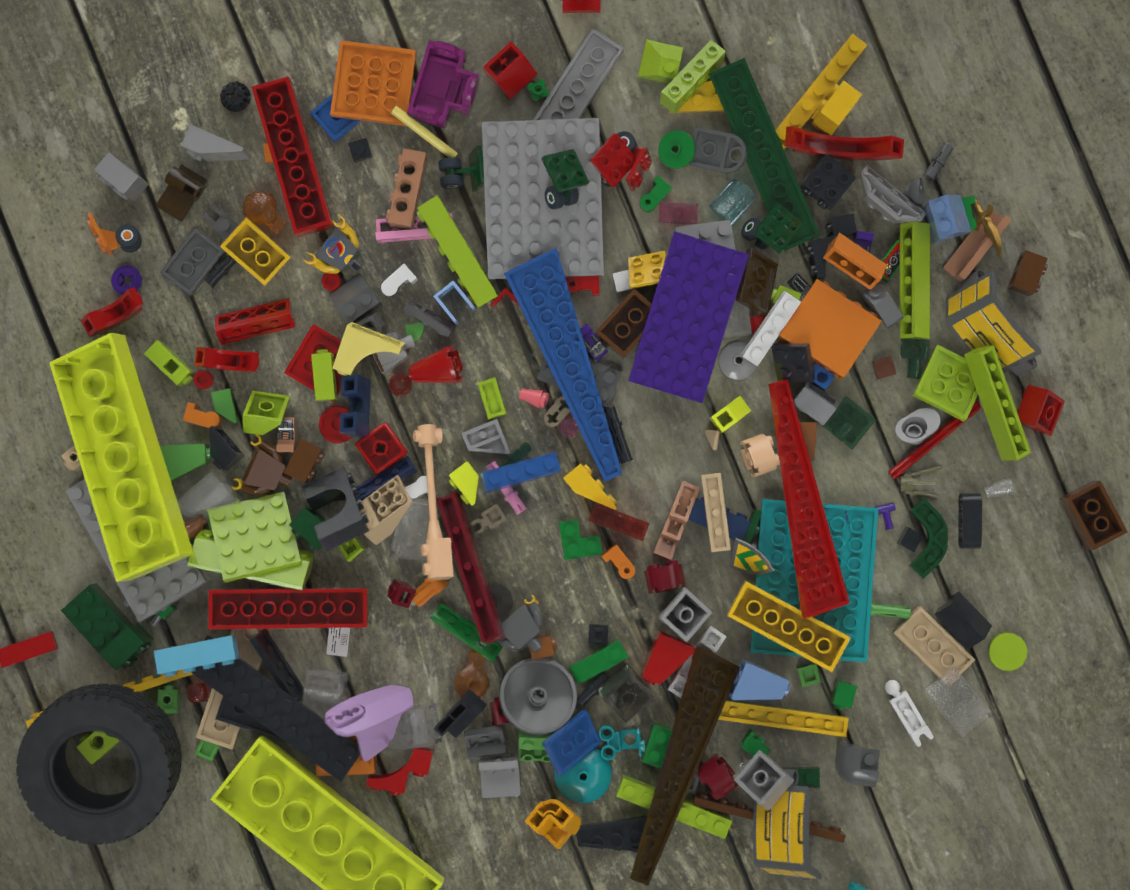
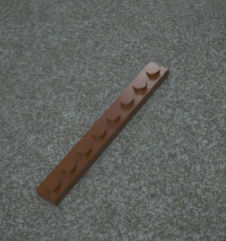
(740, 809)

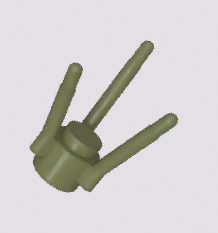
(907, 483)

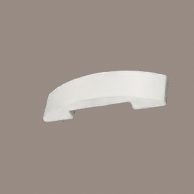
(711, 641)

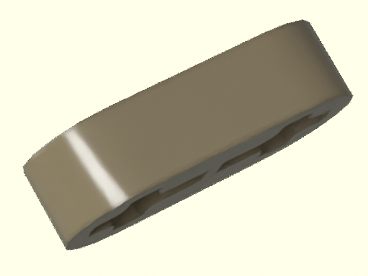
(553, 409)

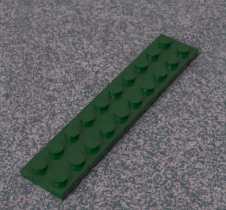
(765, 153)

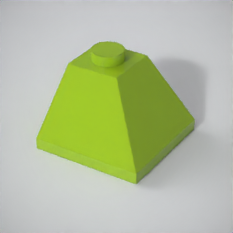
(660, 61)
(264, 412)

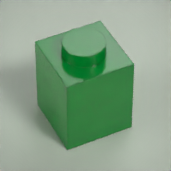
(843, 694)

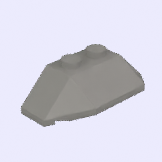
(887, 199)

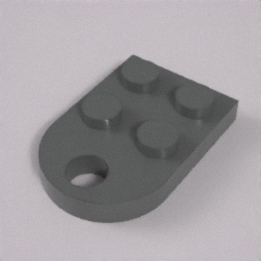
(715, 150)

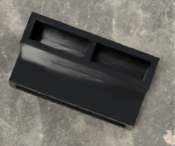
(963, 620)
(461, 714)

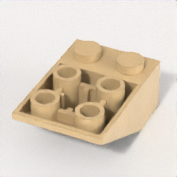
(386, 509)

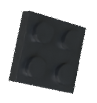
(793, 362)

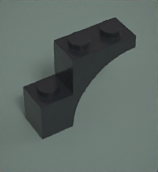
(816, 250)

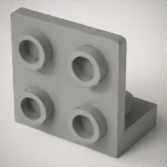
(500, 777)

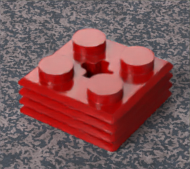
(369, 444)

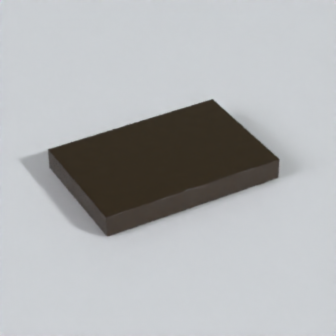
(757, 282)

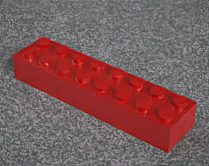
(292, 157)
(287, 608)

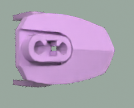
(371, 717)

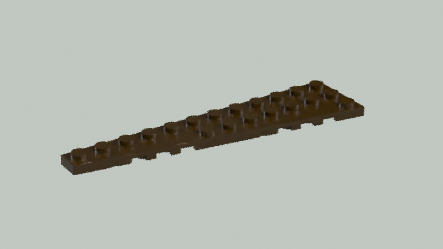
(698, 712)

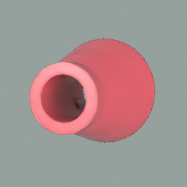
(535, 397)

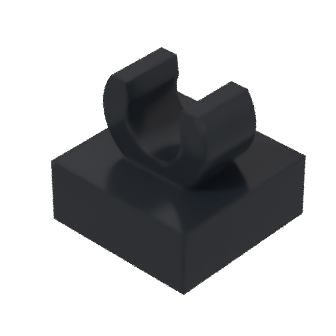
(598, 634)

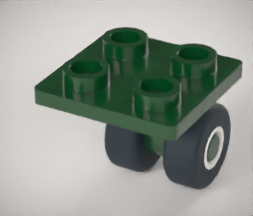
(454, 173)
(566, 177)
(774, 230)

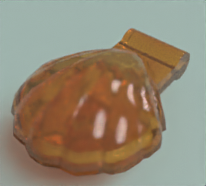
(261, 209)
(472, 676)

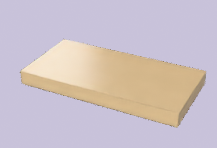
(932, 643)

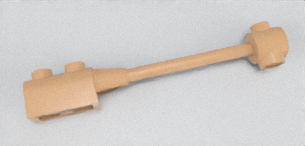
(436, 548)

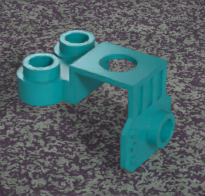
(617, 742)

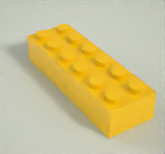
(785, 626)

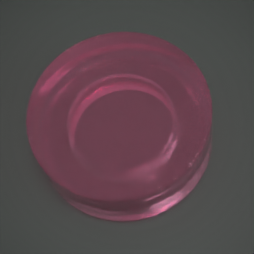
(568, 427)

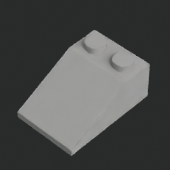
(209, 147)

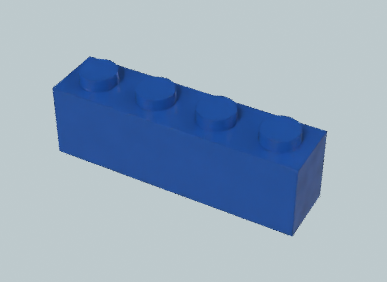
(519, 472)

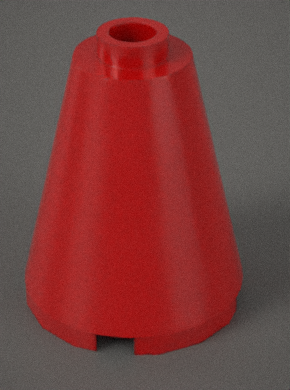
(438, 367)

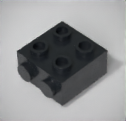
(827, 182)

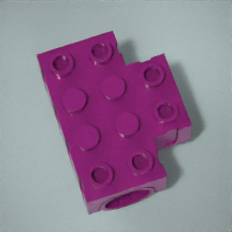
(442, 85)

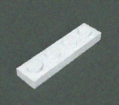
(770, 328)

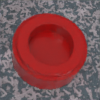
(331, 281)
(203, 379)

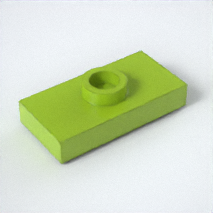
(491, 398)

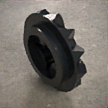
(241, 102)

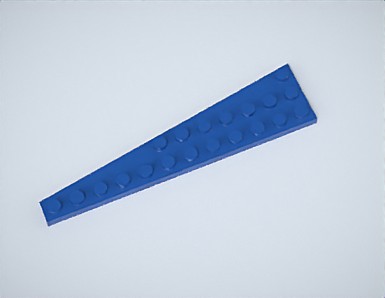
(552, 318)

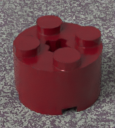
(665, 577)
(718, 776)

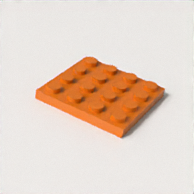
(372, 82)

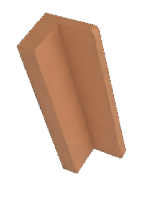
(973, 249)

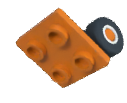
(125, 237)

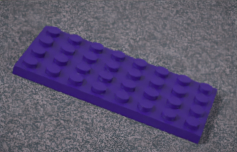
(688, 317)

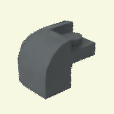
(857, 764)

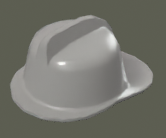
(918, 425)

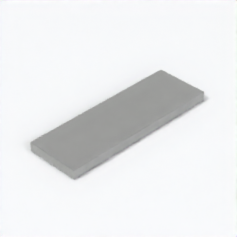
(581, 78)

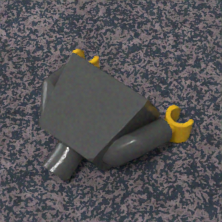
(523, 627)

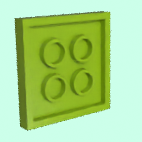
(947, 384)

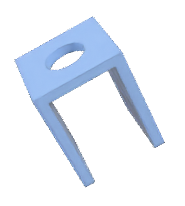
(447, 289)

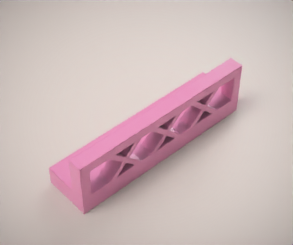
(401, 235)

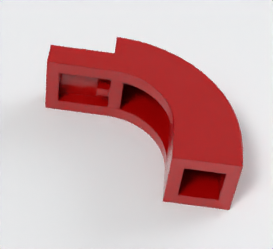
(114, 314)
(226, 360)

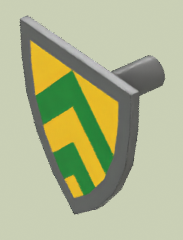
(749, 559)

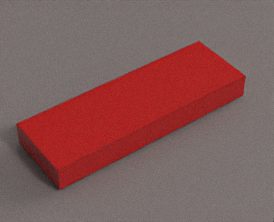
(27, 649)

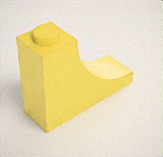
(358, 344)

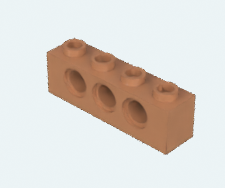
(406, 219)

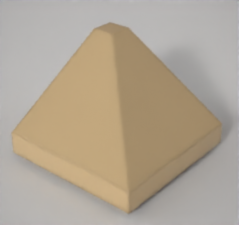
(712, 437)

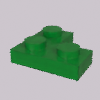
(575, 546)

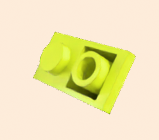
(730, 414)
(467, 481)

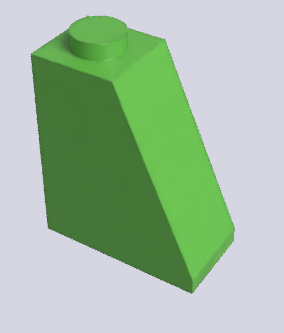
(185, 459)

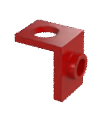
(505, 292)

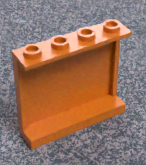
(832, 327)

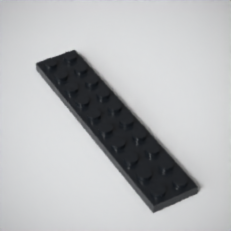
(282, 715)

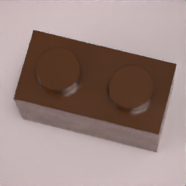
(1028, 273)
(304, 461)

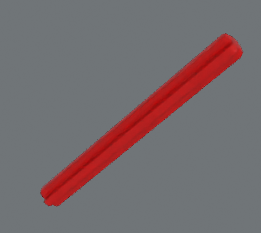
(930, 443)

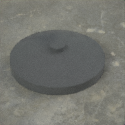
(538, 696)

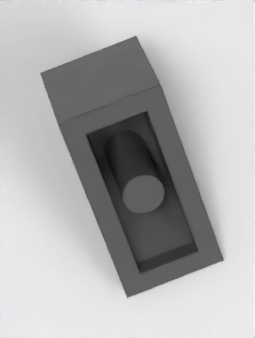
(882, 304)

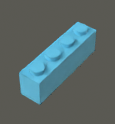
(197, 654)

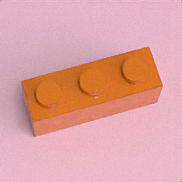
(855, 261)

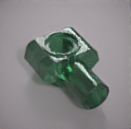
(914, 360)

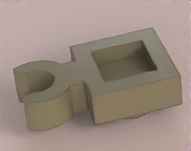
(491, 517)

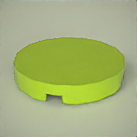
(1007, 651)

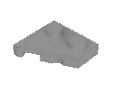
(486, 439)

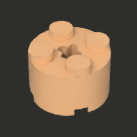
(759, 454)

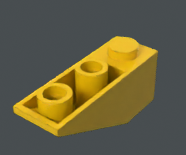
(583, 484)

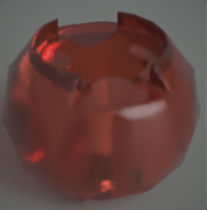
(400, 392)
(198, 692)

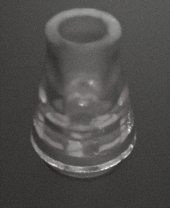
(1000, 488)

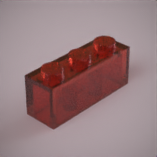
(618, 521)

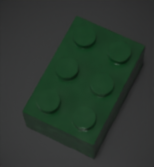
(96, 617)

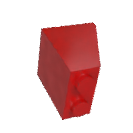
(665, 657)

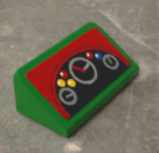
(892, 259)

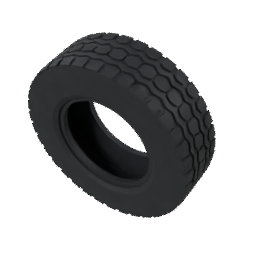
(66, 804)

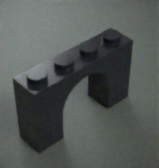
(350, 521)

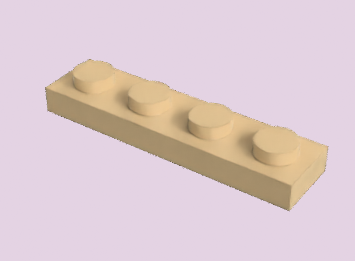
(715, 512)

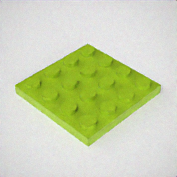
(254, 537)

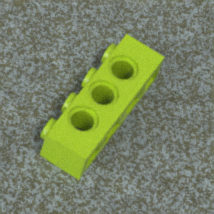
(692, 77)
(92, 749)

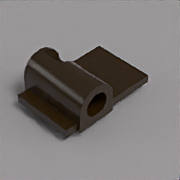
(176, 199)

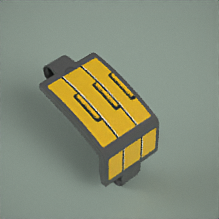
(982, 320)
(783, 834)

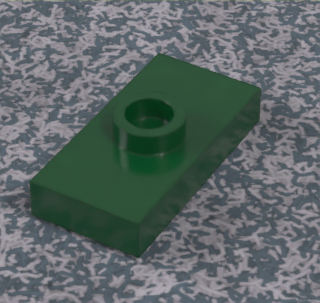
(753, 528)

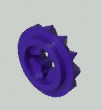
(129, 271)

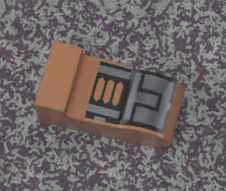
(287, 435)

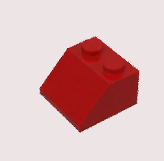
(1040, 409)

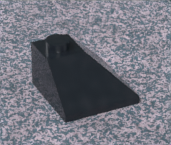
(223, 449)

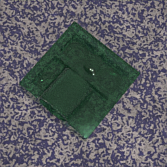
(849, 422)

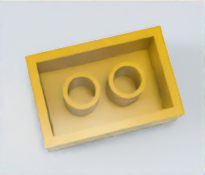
(835, 108)
(255, 251)

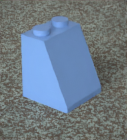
(946, 218)
(758, 683)

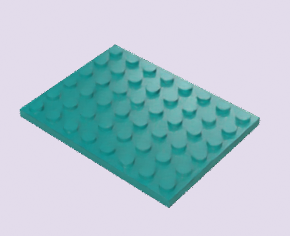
(856, 557)

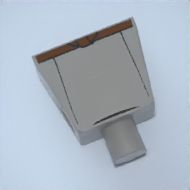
(387, 360)

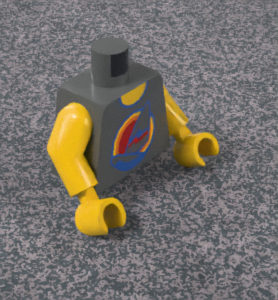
(338, 251)

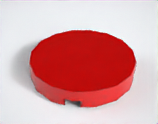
(330, 425)

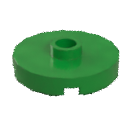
(685, 153)

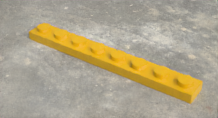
(822, 86)
(784, 718)

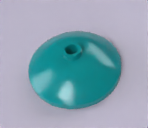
(594, 786)

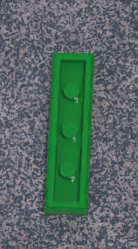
(464, 631)

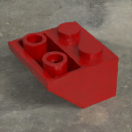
(510, 70)

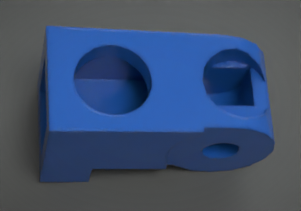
(822, 377)

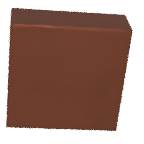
(883, 367)

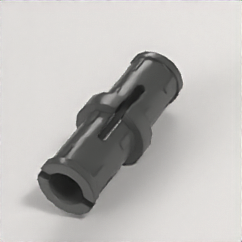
(938, 161)

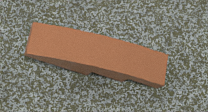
(676, 521)

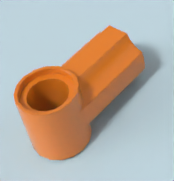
(428, 590)

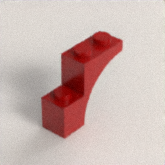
(397, 781)

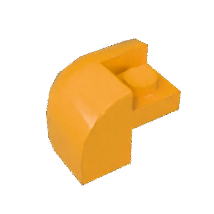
(554, 821)

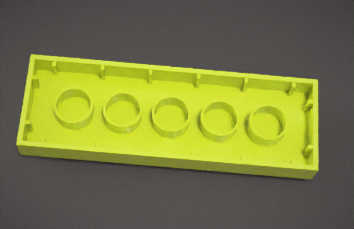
(121, 458)
(317, 826)

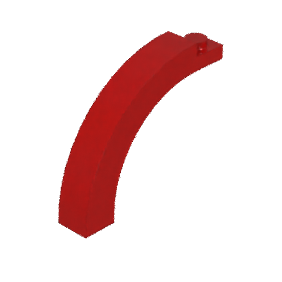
(844, 147)

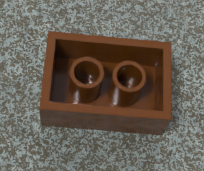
(626, 324)
(1093, 515)

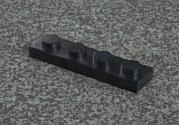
(277, 664)

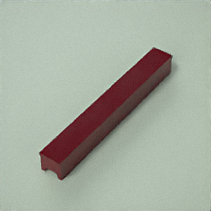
(470, 569)

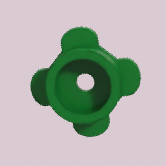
(542, 93)

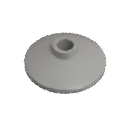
(730, 367)

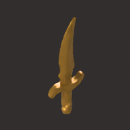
(989, 228)

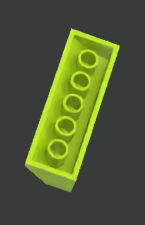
(206, 558)

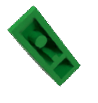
(599, 661)

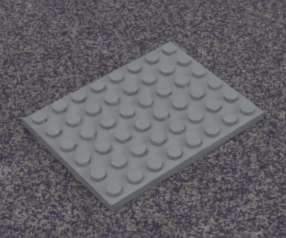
(515, 205)

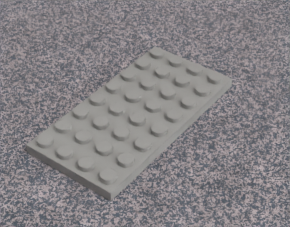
(151, 591)

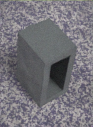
(815, 402)

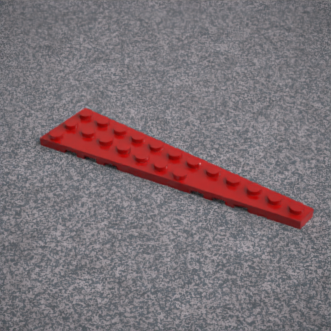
(815, 559)

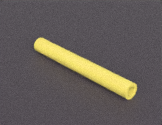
(423, 132)

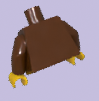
(263, 470)

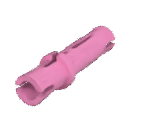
(509, 493)

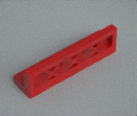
(254, 324)

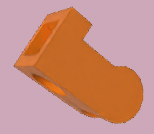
(201, 418)
(625, 567)

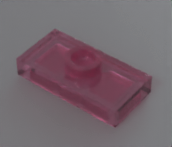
(678, 213)

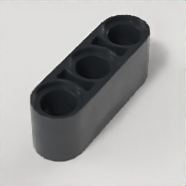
(970, 520)

